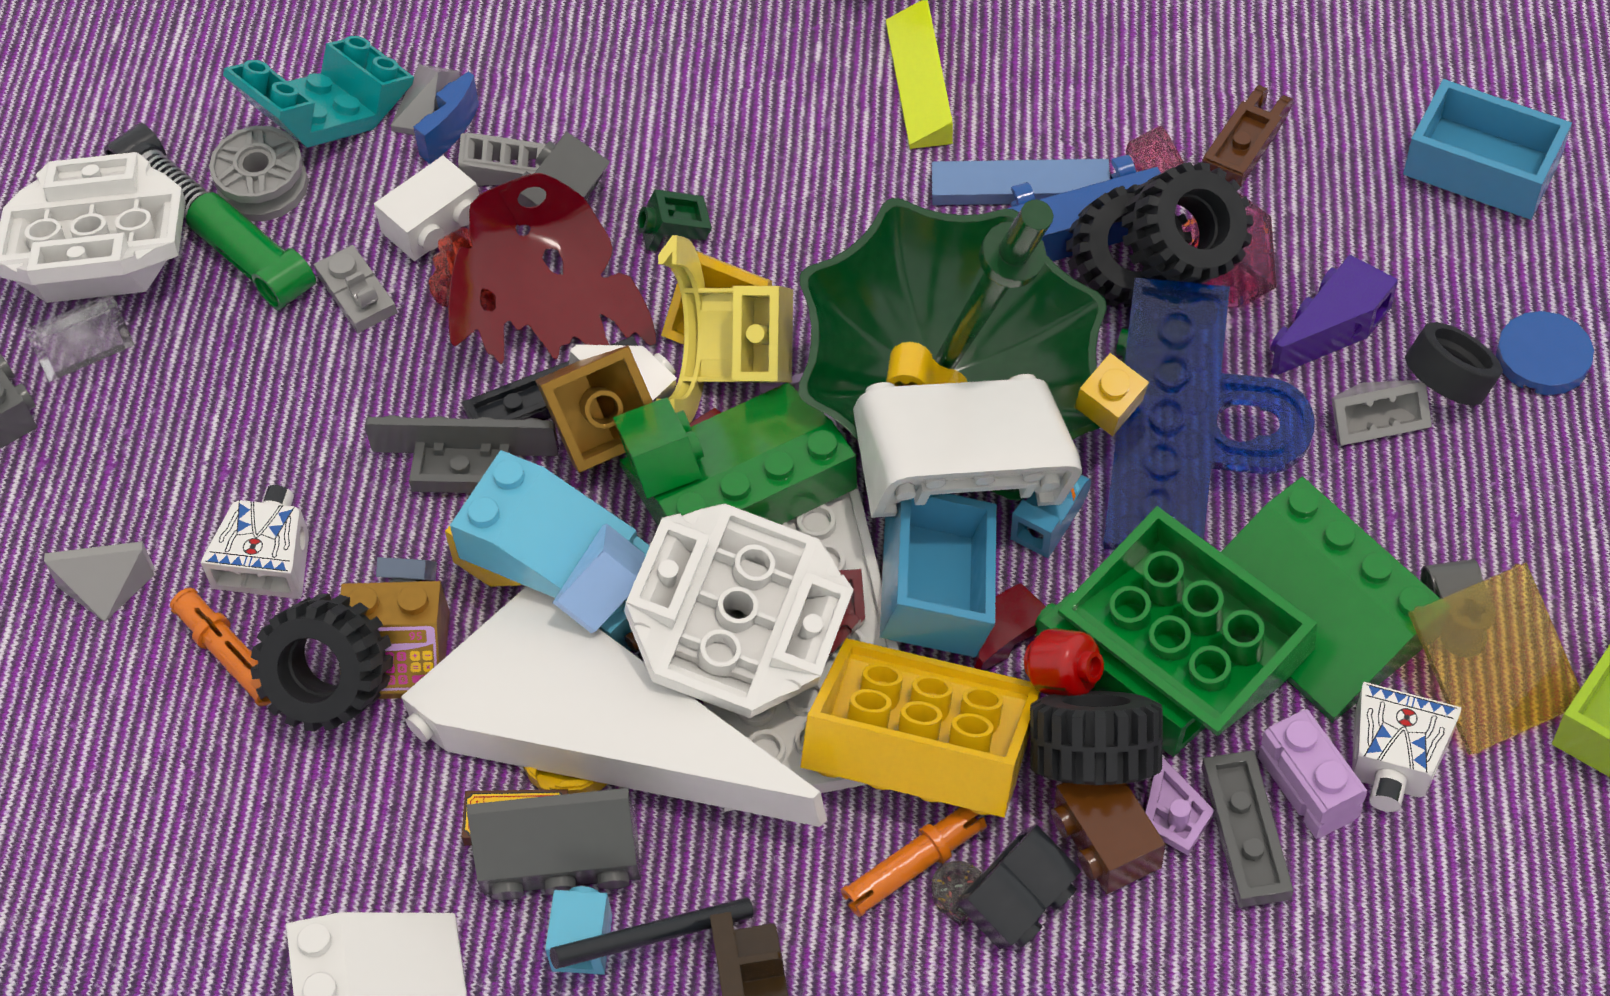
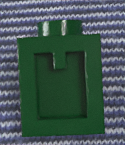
(673, 214)

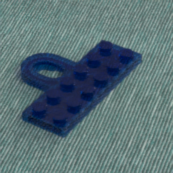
(1173, 434)

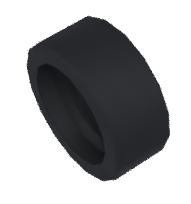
(1453, 364)

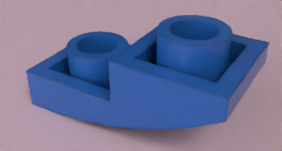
(455, 111)

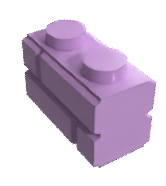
(1312, 773)

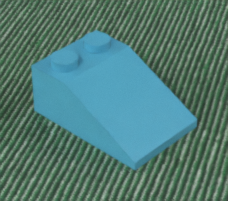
(529, 524)

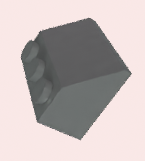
(554, 843)

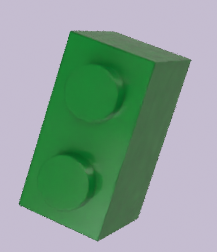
(660, 446)

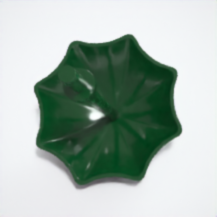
(963, 289)

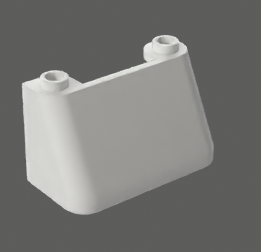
(962, 441)

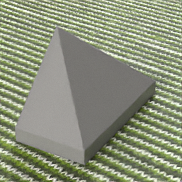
(421, 97)
(1380, 410)
(102, 575)

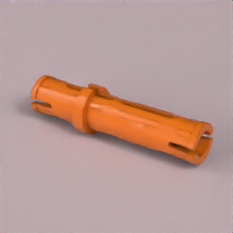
(214, 633)
(931, 846)

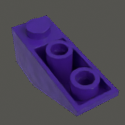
(1341, 314)

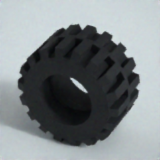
(1213, 205)
(1092, 252)
(293, 685)
(1096, 738)

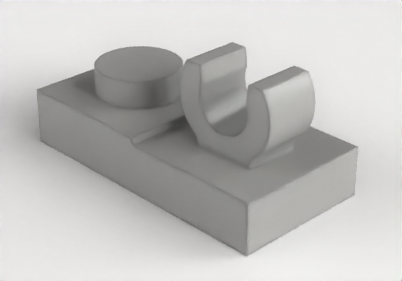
(355, 288)

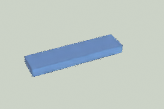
(992, 180)

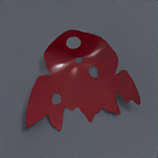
(522, 283)

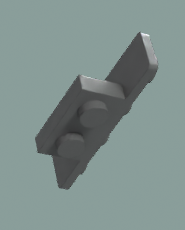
(457, 452)

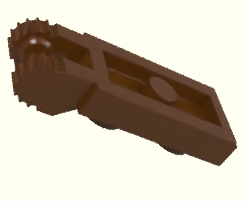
(1247, 135)

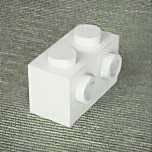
(426, 207)

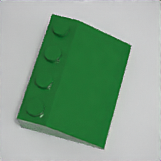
(763, 458)
(1342, 582)
(1191, 622)

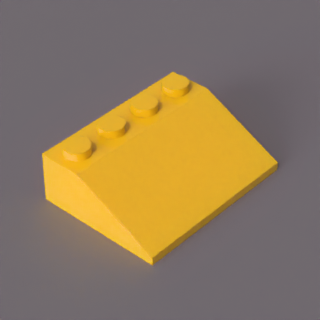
(920, 727)

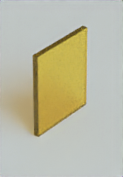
(1496, 657)

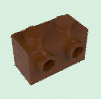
(1110, 831)

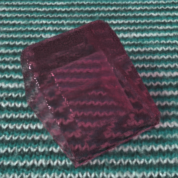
(1154, 150)

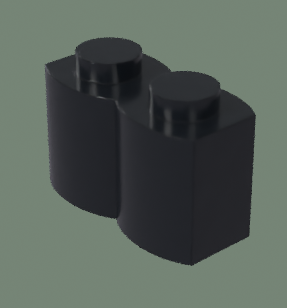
(1020, 888)

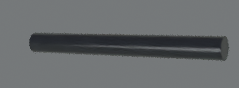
(646, 933)

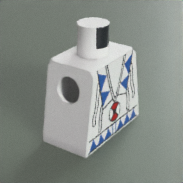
(260, 547)
(1399, 743)

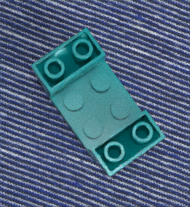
(343, 100)

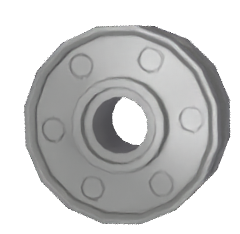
(259, 172)

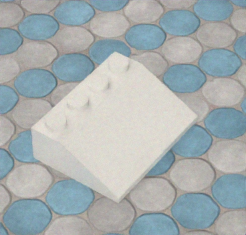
(376, 955)

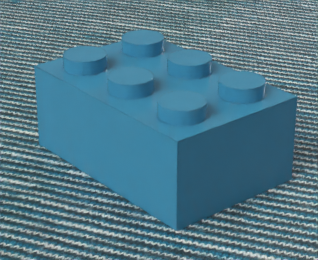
(1487, 148)
(940, 574)

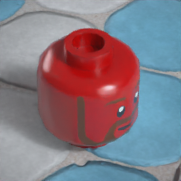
(1063, 662)

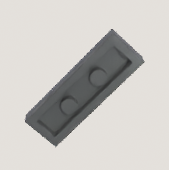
(1247, 829)

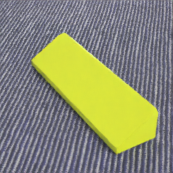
(920, 77)

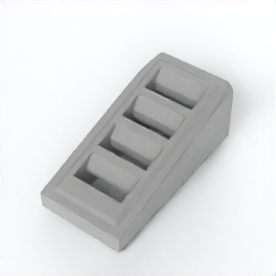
(480, 150)

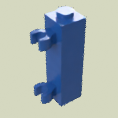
(1069, 204)

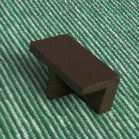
(748, 958)

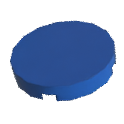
(1545, 352)

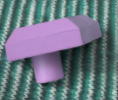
(1177, 809)

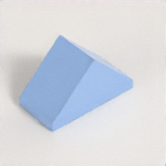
(600, 579)

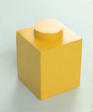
(1111, 394)

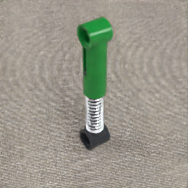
(276, 272)

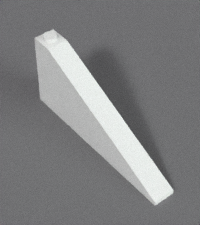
(584, 707)

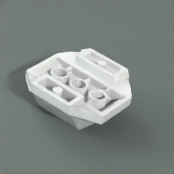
(91, 228)
(743, 563)

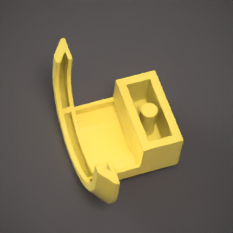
(727, 331)

